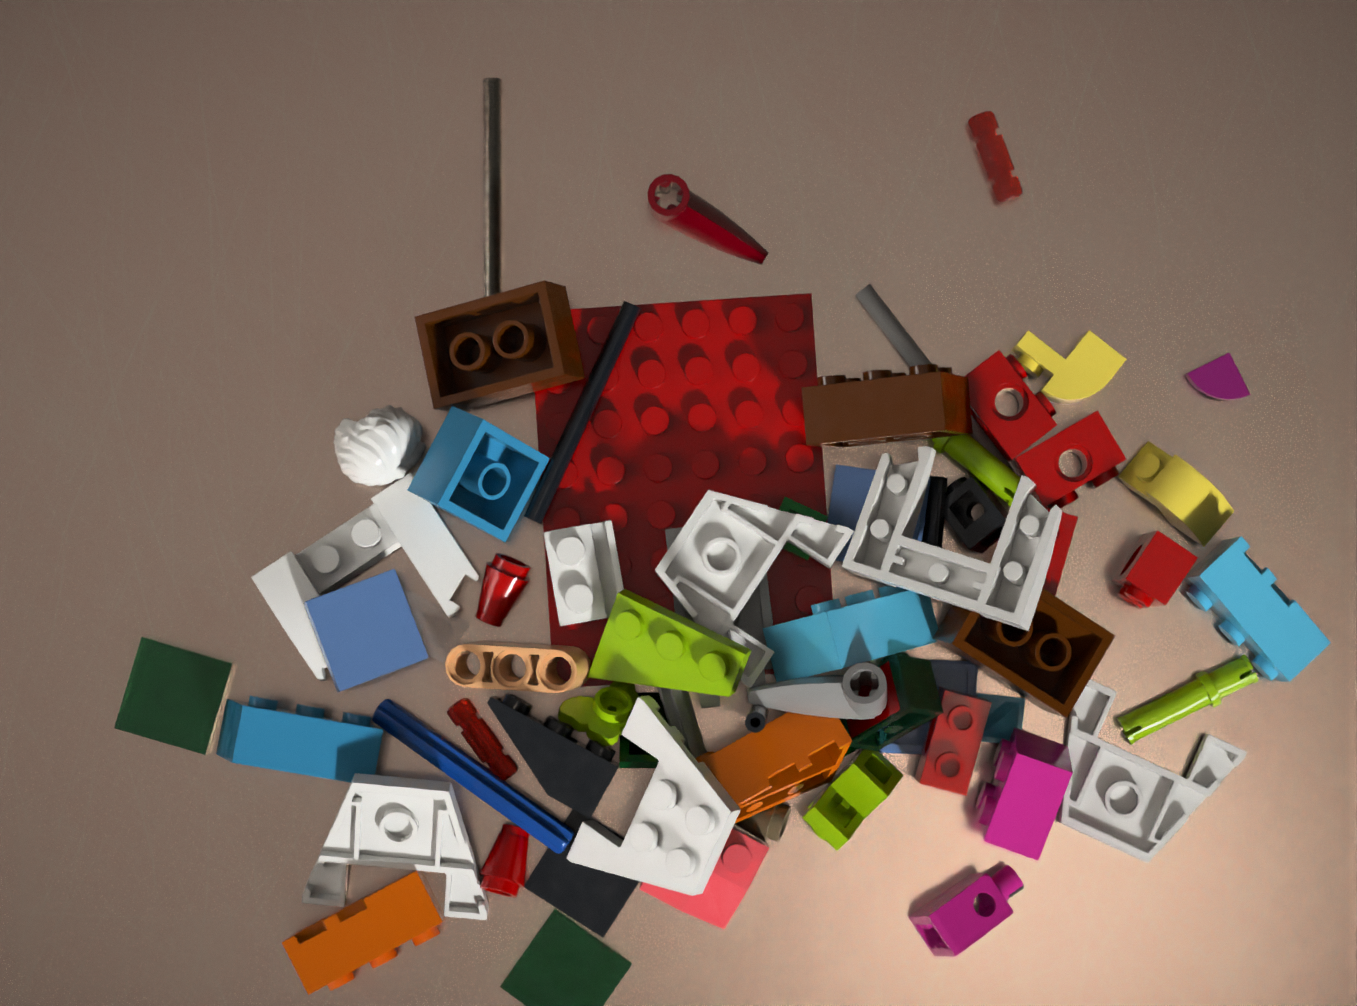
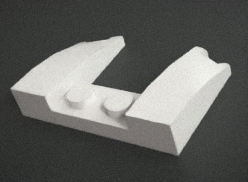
(391, 522)
(997, 590)

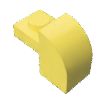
(1076, 376)
(1178, 491)

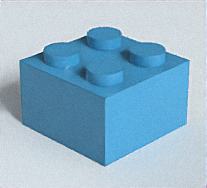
(478, 473)

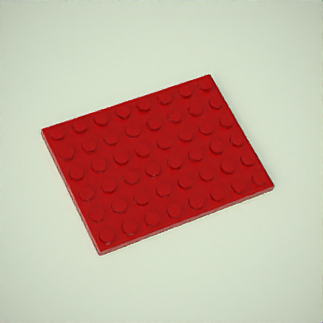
(690, 408)

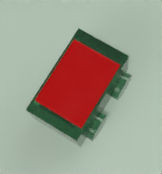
(910, 703)

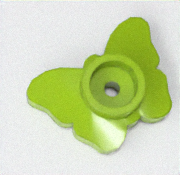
(602, 715)

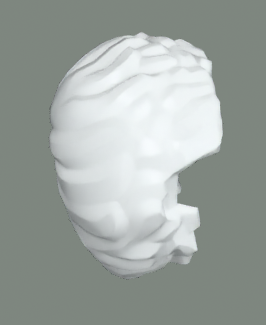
(379, 446)

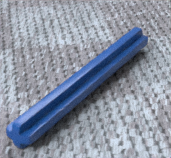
(473, 776)

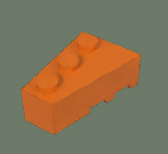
(780, 761)
(365, 932)

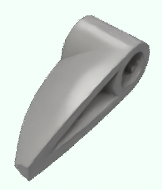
(827, 694)

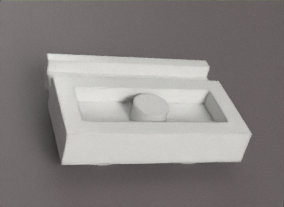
(584, 571)

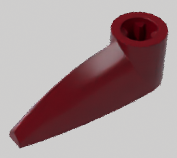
(702, 220)

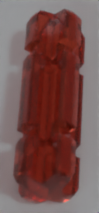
(995, 156)
(481, 739)

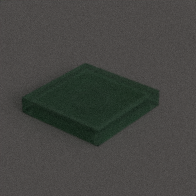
(174, 695)
(565, 967)

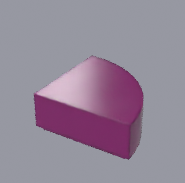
(1219, 379)

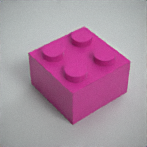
(1025, 793)

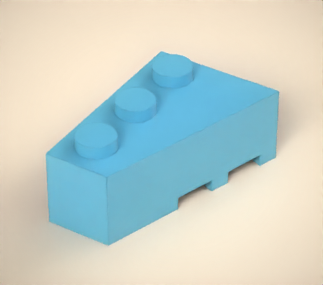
(1255, 611)
(851, 634)

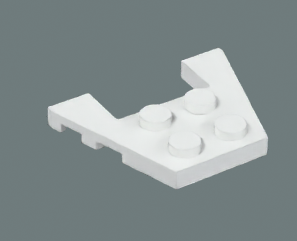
(726, 555)
(1127, 797)
(678, 821)
(399, 827)

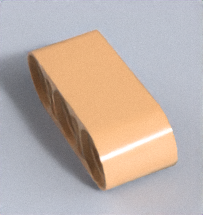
(497, 671)

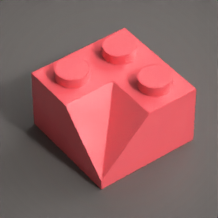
(726, 885)

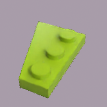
(666, 650)

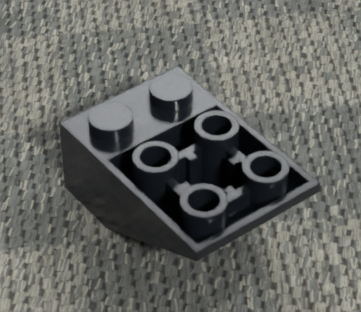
(563, 766)

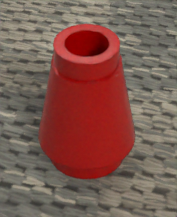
(501, 588)
(506, 862)

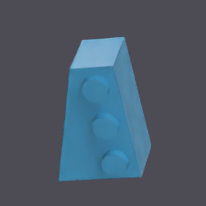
(298, 740)

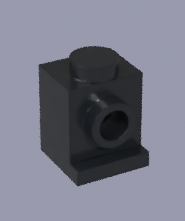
(959, 502)

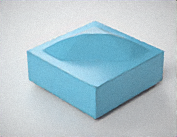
(1003, 717)

